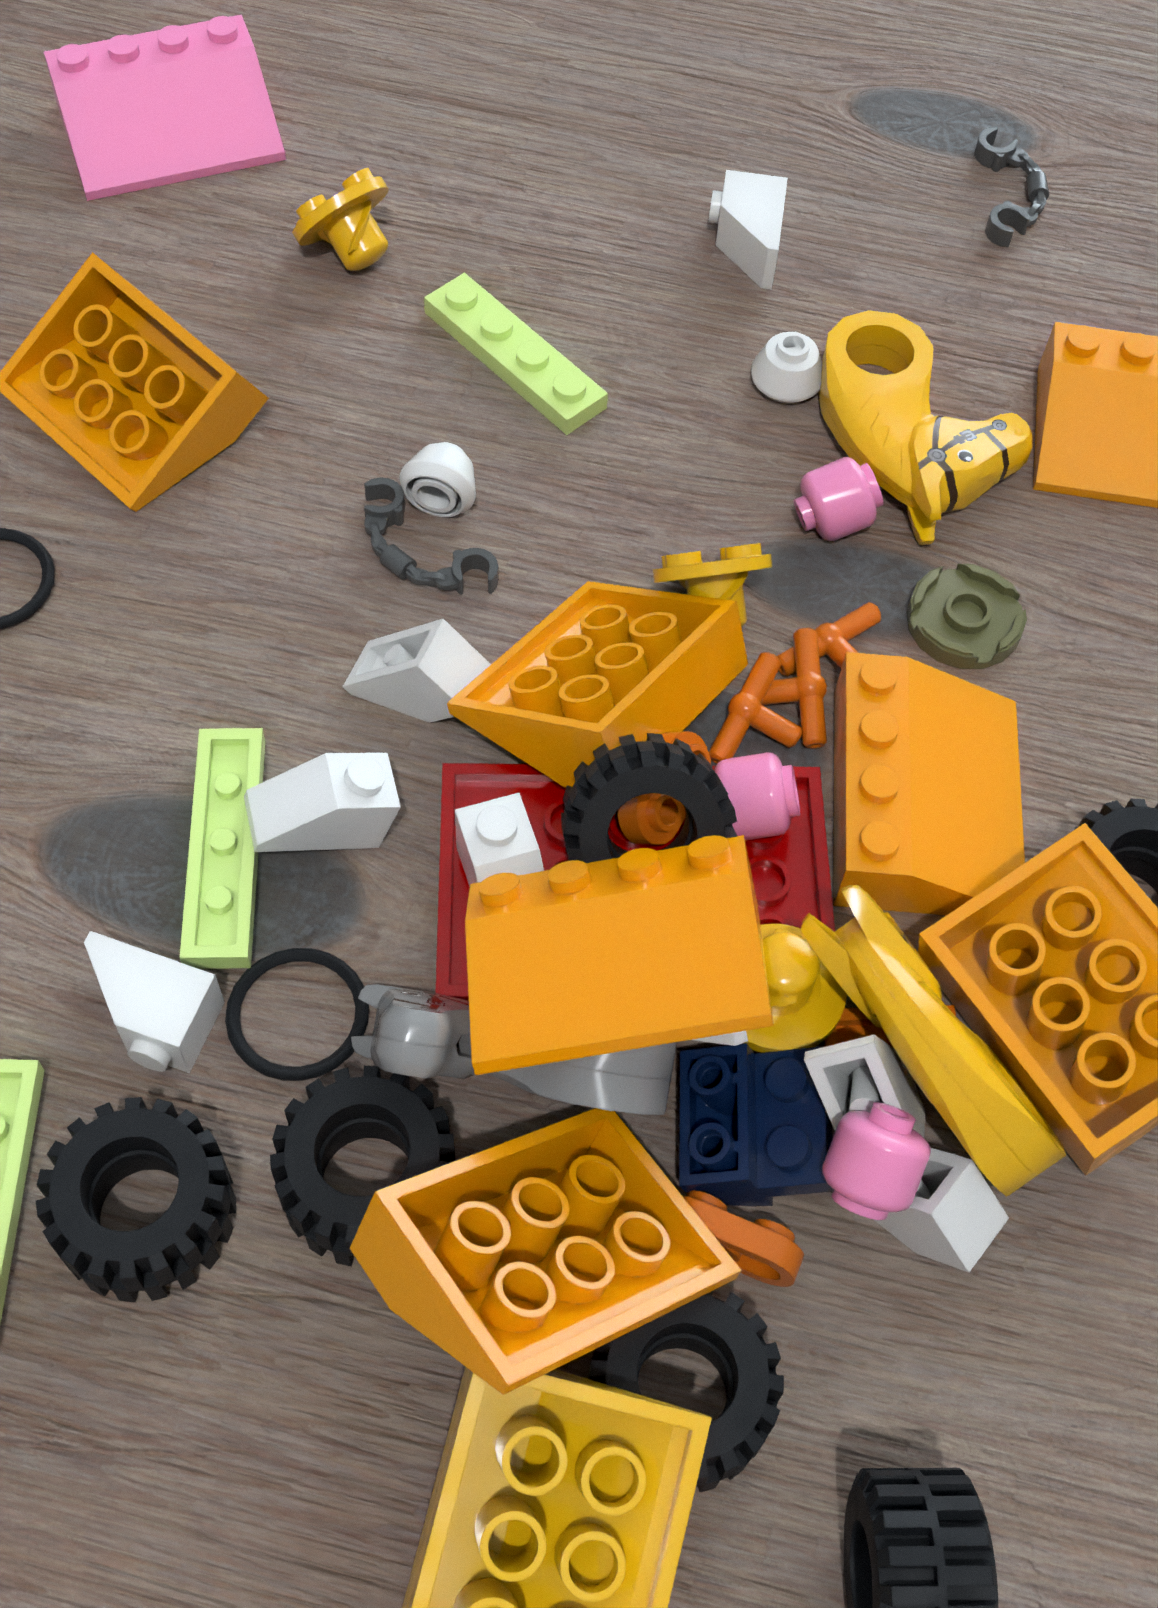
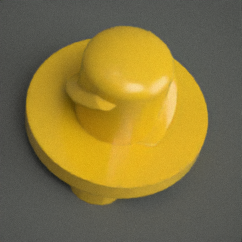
(346, 221)
(715, 578)
(801, 991)

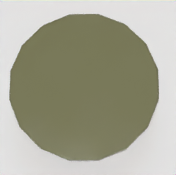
(966, 616)

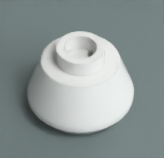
(788, 368)
(439, 480)

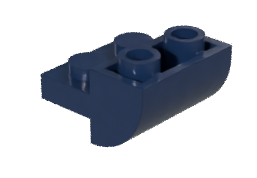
(751, 1125)

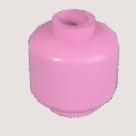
(838, 499)
(761, 794)
(876, 1161)

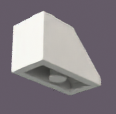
(750, 222)
(416, 670)
(325, 804)
(496, 839)
(155, 1002)
(861, 1073)
(951, 1213)

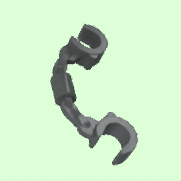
(1009, 213)
(401, 564)

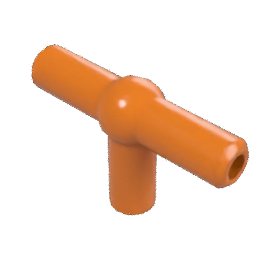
(834, 637)
(807, 688)
(746, 711)

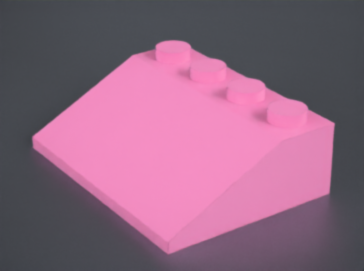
(164, 106)

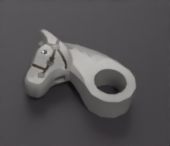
(430, 1037)

